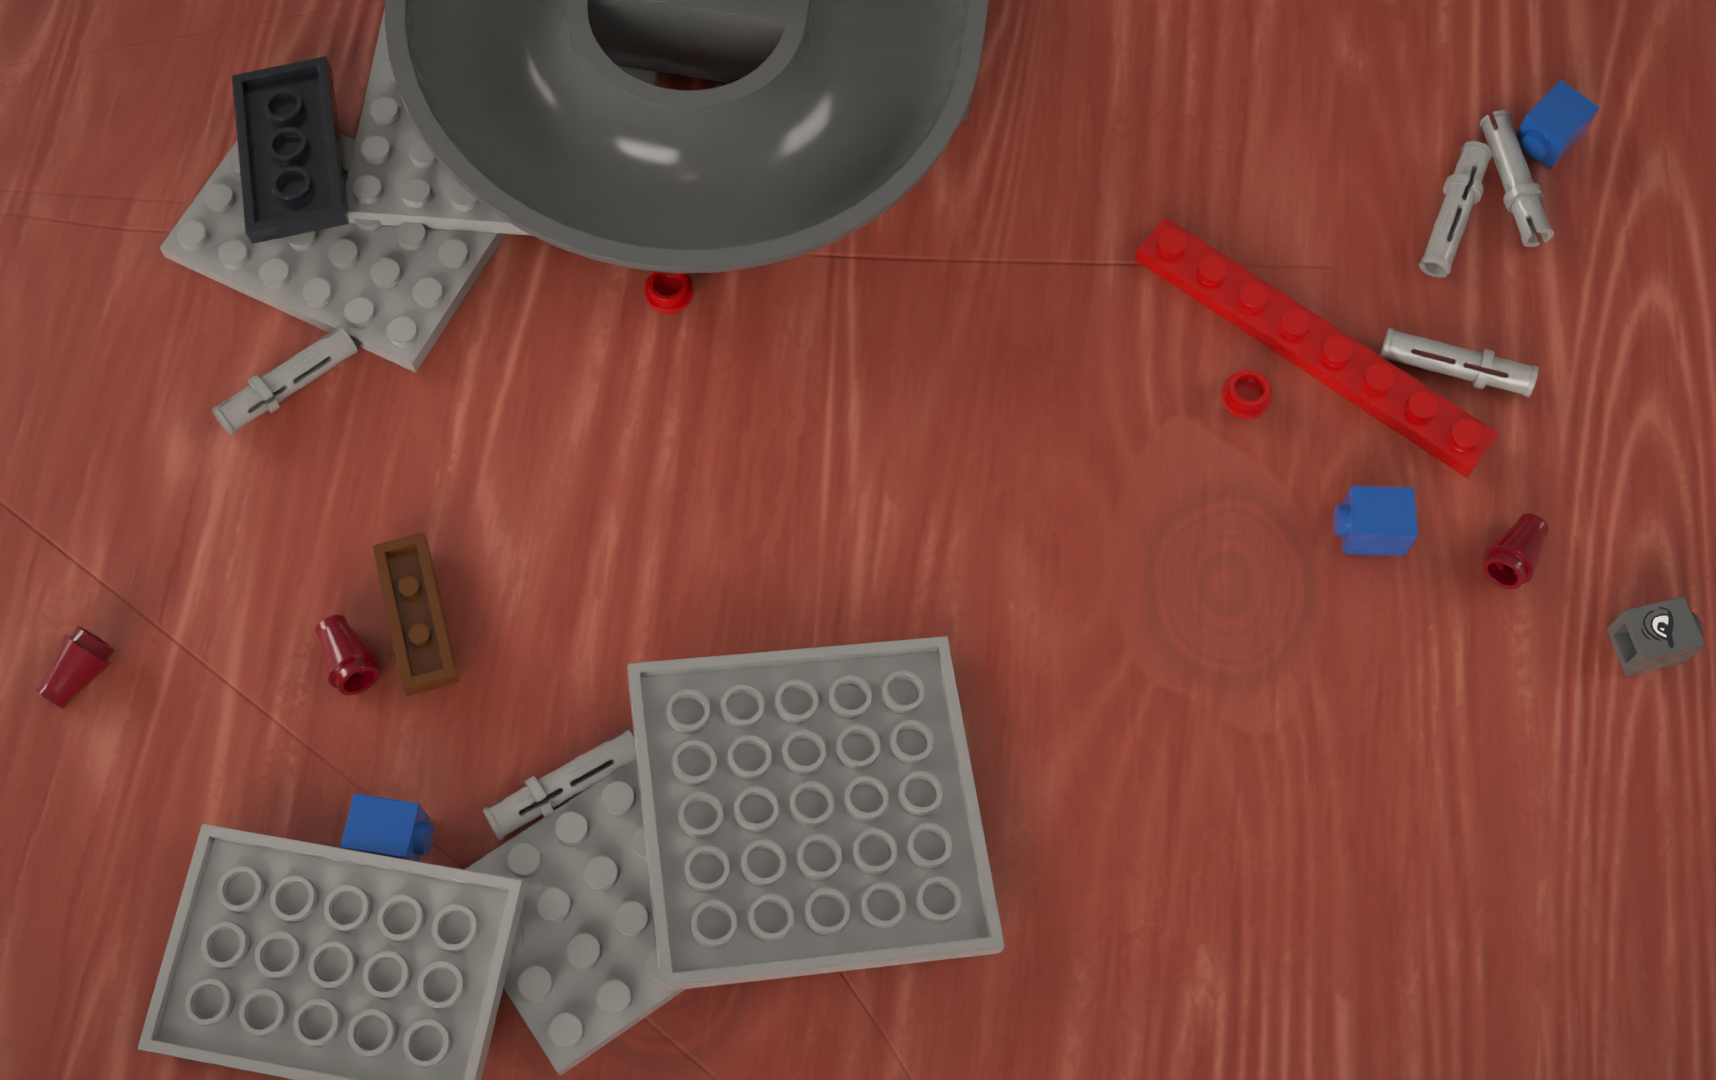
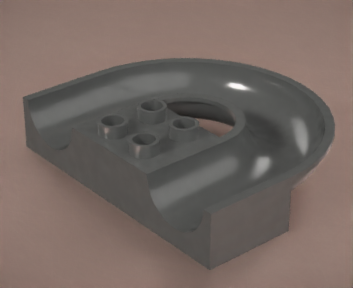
(809, 141)

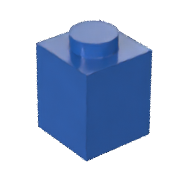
(1556, 124)
(1377, 520)
(388, 828)

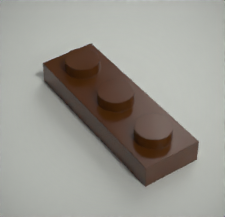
(415, 614)

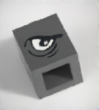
(1656, 636)

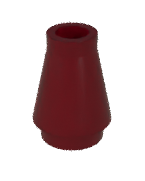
(1515, 554)
(347, 659)
(75, 666)

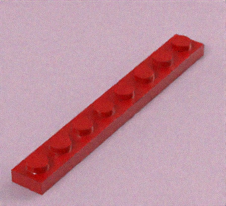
(1317, 347)

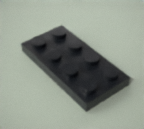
(289, 150)

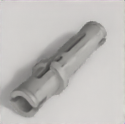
(1461, 192)
(1522, 194)
(1518, 377)
(284, 380)
(560, 785)

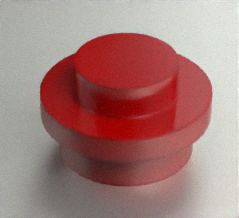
(668, 292)
(1247, 394)

